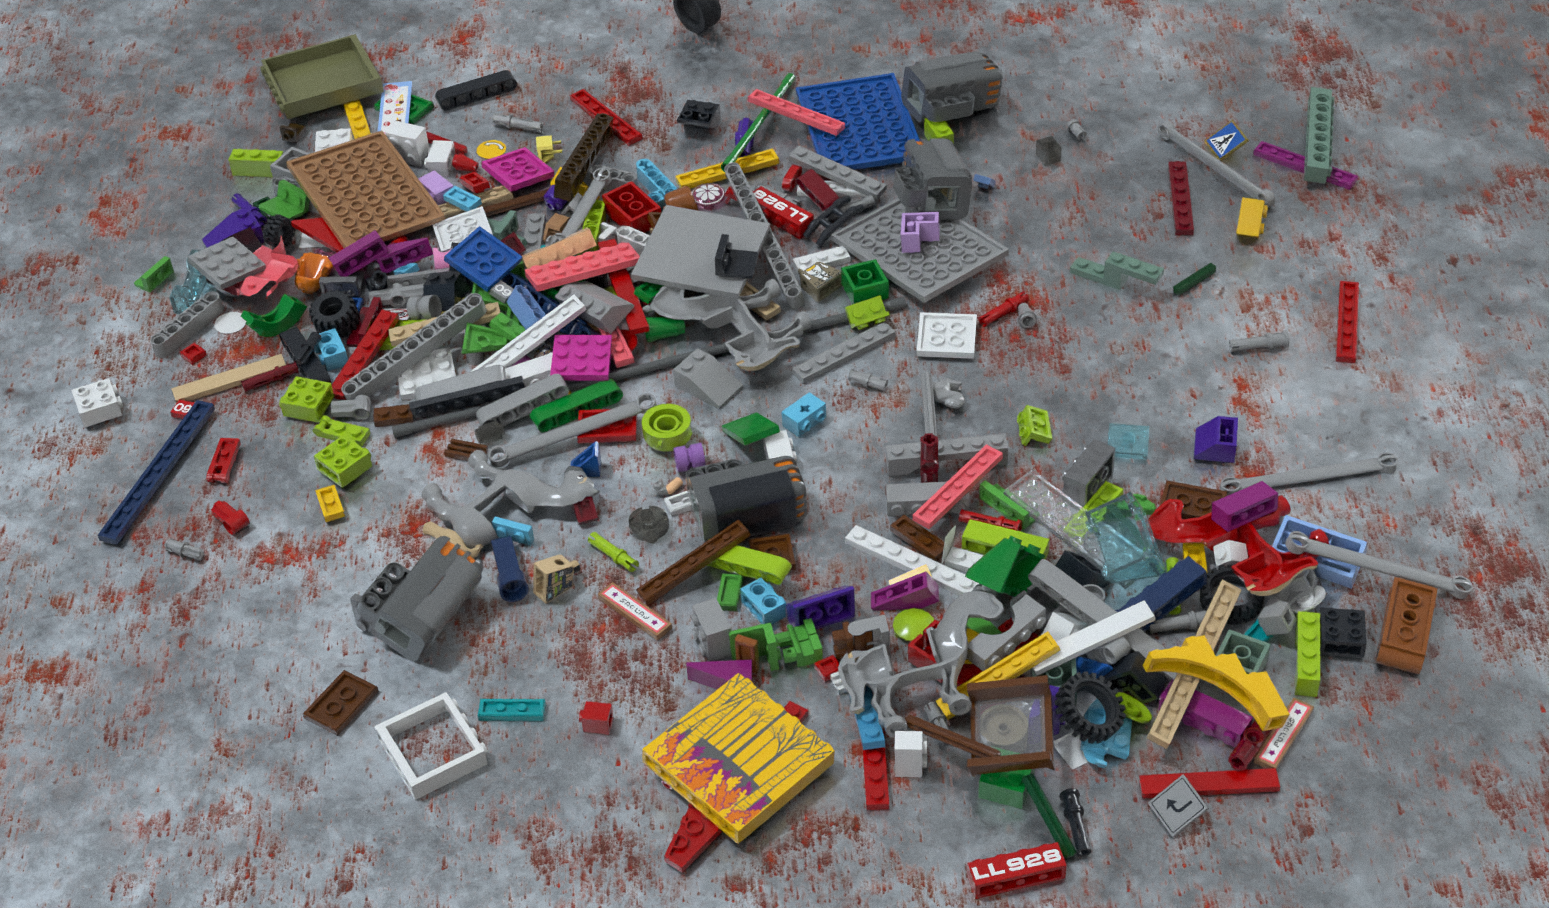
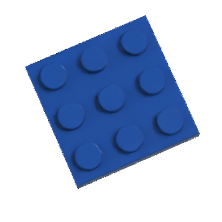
(483, 258)

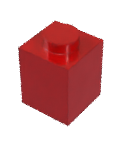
(596, 717)

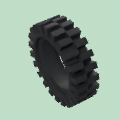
(1076, 721)

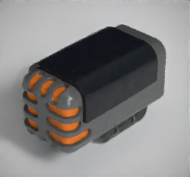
(759, 494)

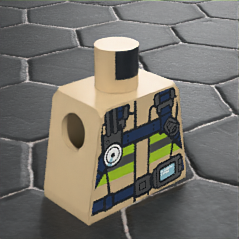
(553, 577)

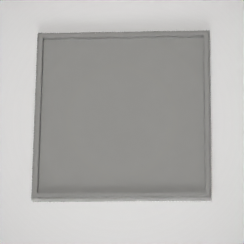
(685, 248)

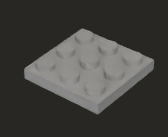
(226, 263)

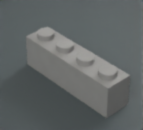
(909, 497)

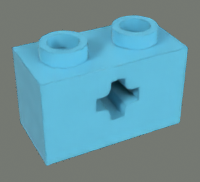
(804, 414)

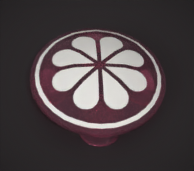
(708, 195)

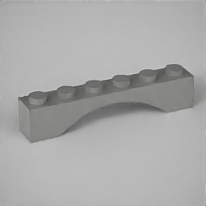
(905, 458)

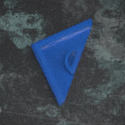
(1090, 666)

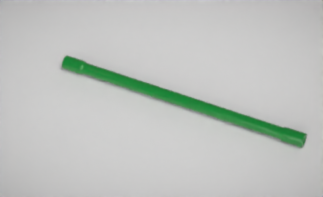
(785, 84)

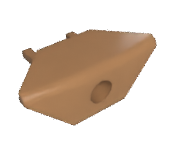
(555, 225)

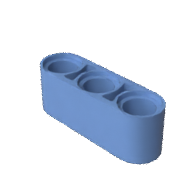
(525, 306)

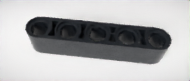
(476, 90)
(313, 368)

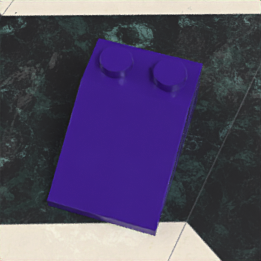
(232, 224)

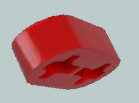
(789, 180)

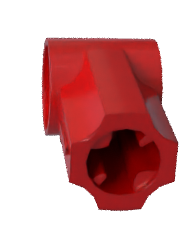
(231, 519)

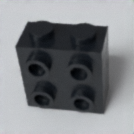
(1342, 632)

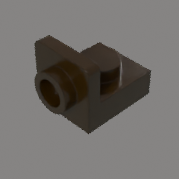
(292, 133)

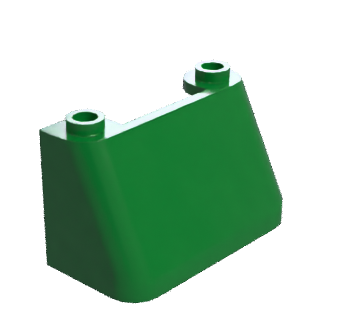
(1006, 566)

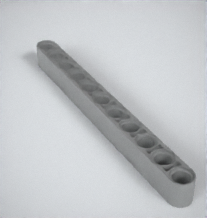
(770, 247)

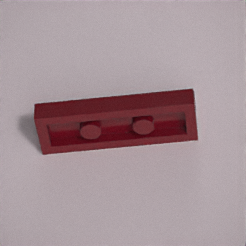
(367, 317)

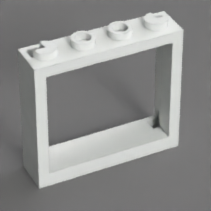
(446, 773)

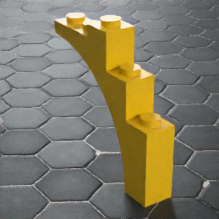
(1225, 671)

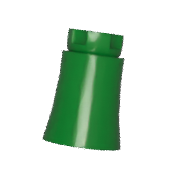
(663, 328)

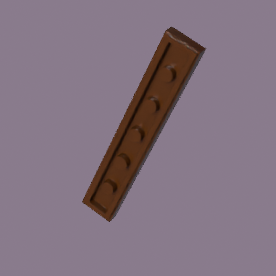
(693, 562)

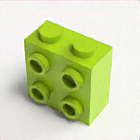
(306, 399)
(343, 460)

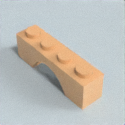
(560, 250)

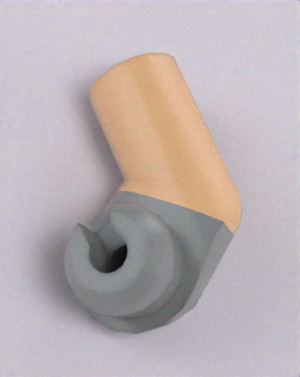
(670, 488)

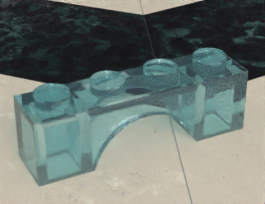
(188, 293)

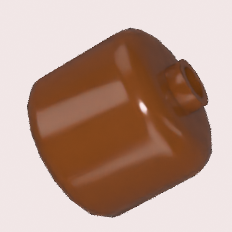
(681, 198)

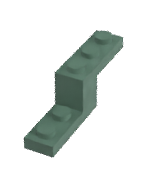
(1116, 270)

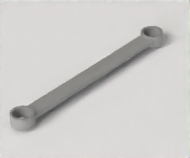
(1214, 163)
(587, 201)
(570, 430)
(1315, 473)
(1378, 564)

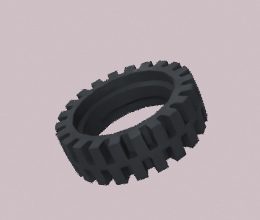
(1238, 612)

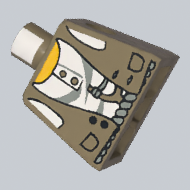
(819, 280)

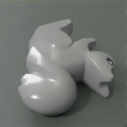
(947, 393)

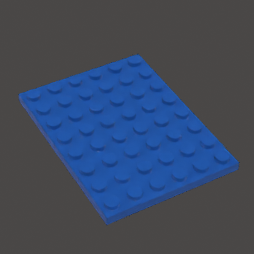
(873, 119)

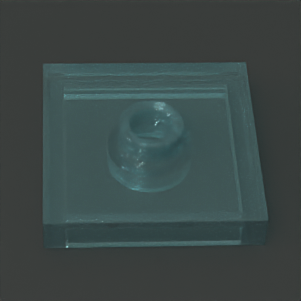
(1129, 440)

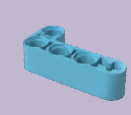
(654, 181)

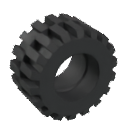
(334, 311)

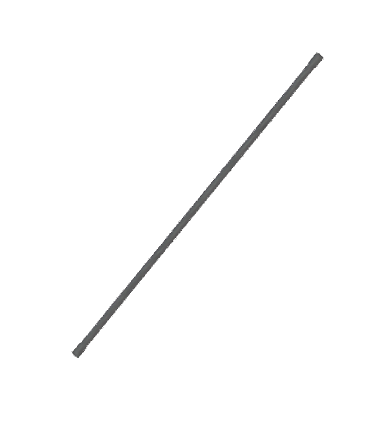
(409, 428)

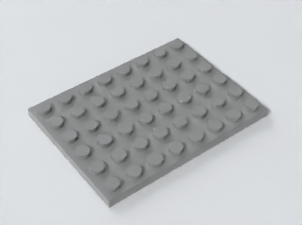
(938, 265)

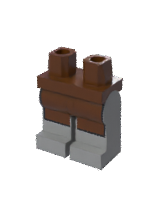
(861, 636)

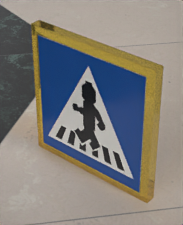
(1226, 140)

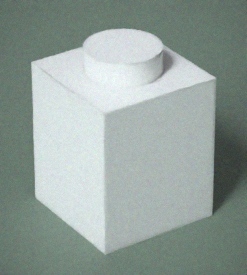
(1229, 553)

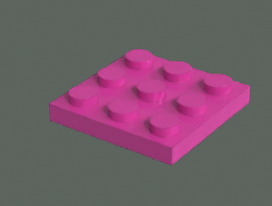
(518, 169)
(582, 357)

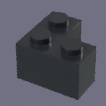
(1130, 675)

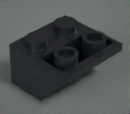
(700, 115)

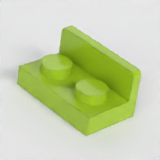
(866, 312)
(1034, 425)

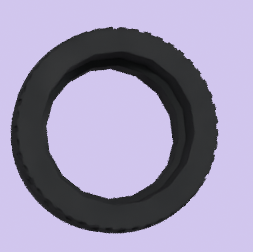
(698, 14)

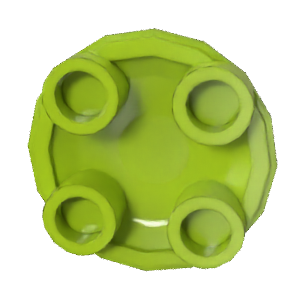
(911, 623)

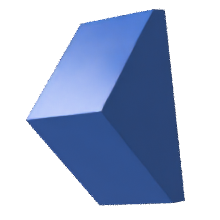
(589, 460)

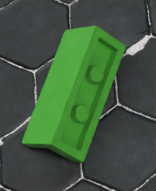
(995, 498)

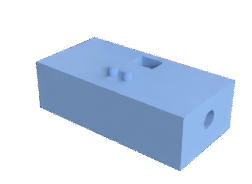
(1327, 568)

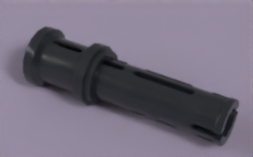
(1074, 814)

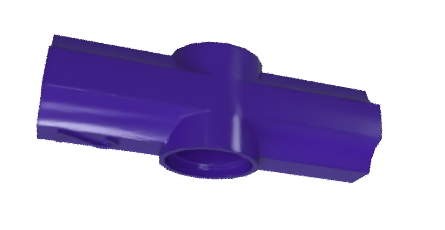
(743, 127)

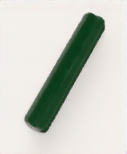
(1194, 279)

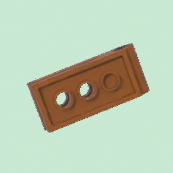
(1406, 625)

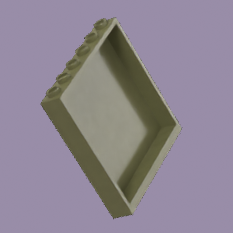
(321, 76)

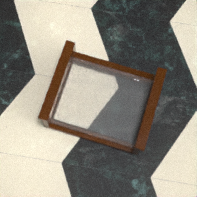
(1016, 721)

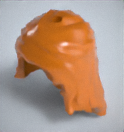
(309, 271)

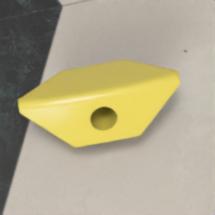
(545, 148)

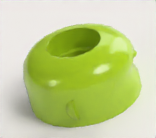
(666, 427)

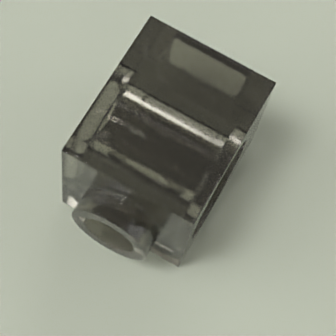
(1048, 151)

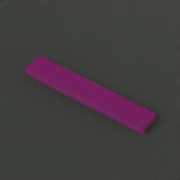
(1297, 161)

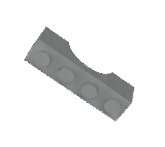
(1277, 614)
(989, 649)

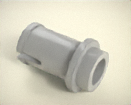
(1074, 127)

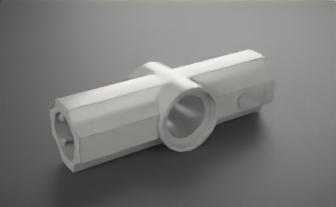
(397, 294)

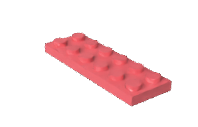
(582, 266)

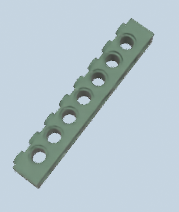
(1319, 135)

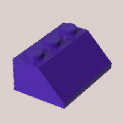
(823, 608)

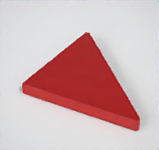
(319, 231)

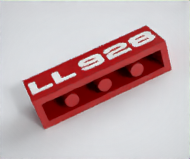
(783, 213)
(1016, 870)

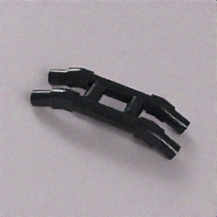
(830, 228)

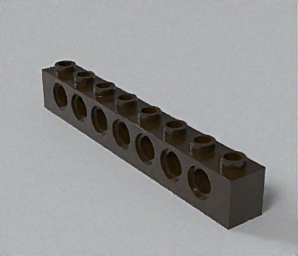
(583, 157)

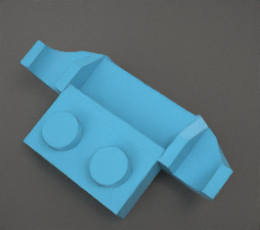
(1116, 745)

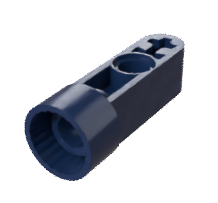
(511, 580)

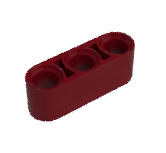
(817, 189)

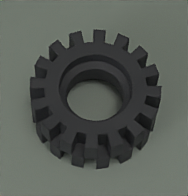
(278, 227)

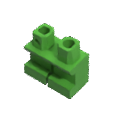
(804, 644)

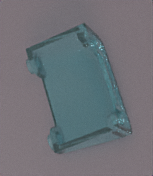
(1125, 540)

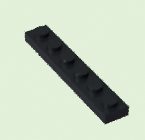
(466, 397)

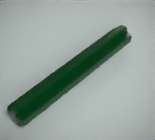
(1049, 816)

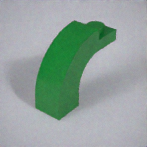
(278, 320)

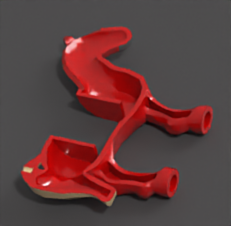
(1266, 568)

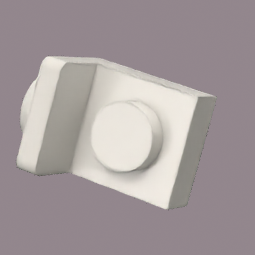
(607, 232)

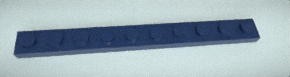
(156, 472)

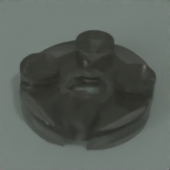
(652, 532)

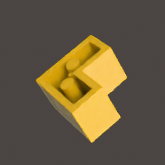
(1250, 217)

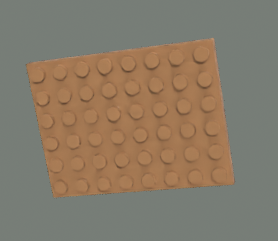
(365, 189)

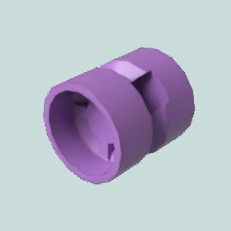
(689, 457)

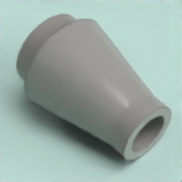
(1026, 316)

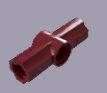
(929, 458)
(1248, 747)

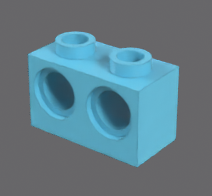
(331, 350)
(763, 602)

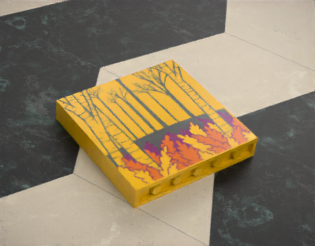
(738, 757)

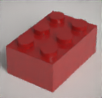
(630, 206)

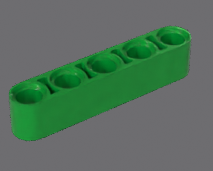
(567, 408)

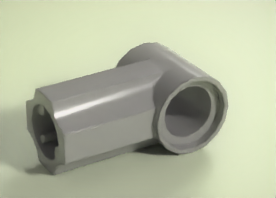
(358, 408)

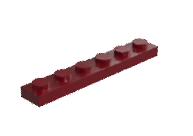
(1180, 198)

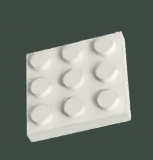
(459, 227)
(946, 335)
(432, 368)

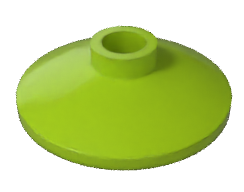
(1134, 709)

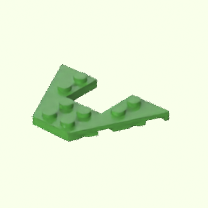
(482, 338)

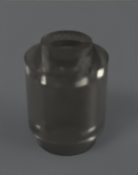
(489, 432)

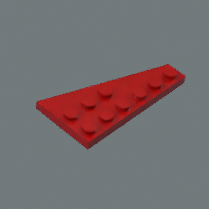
(691, 839)

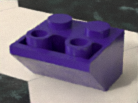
(1217, 440)

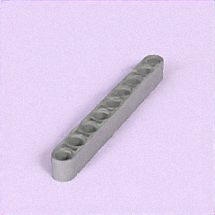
(415, 347)
(1087, 606)

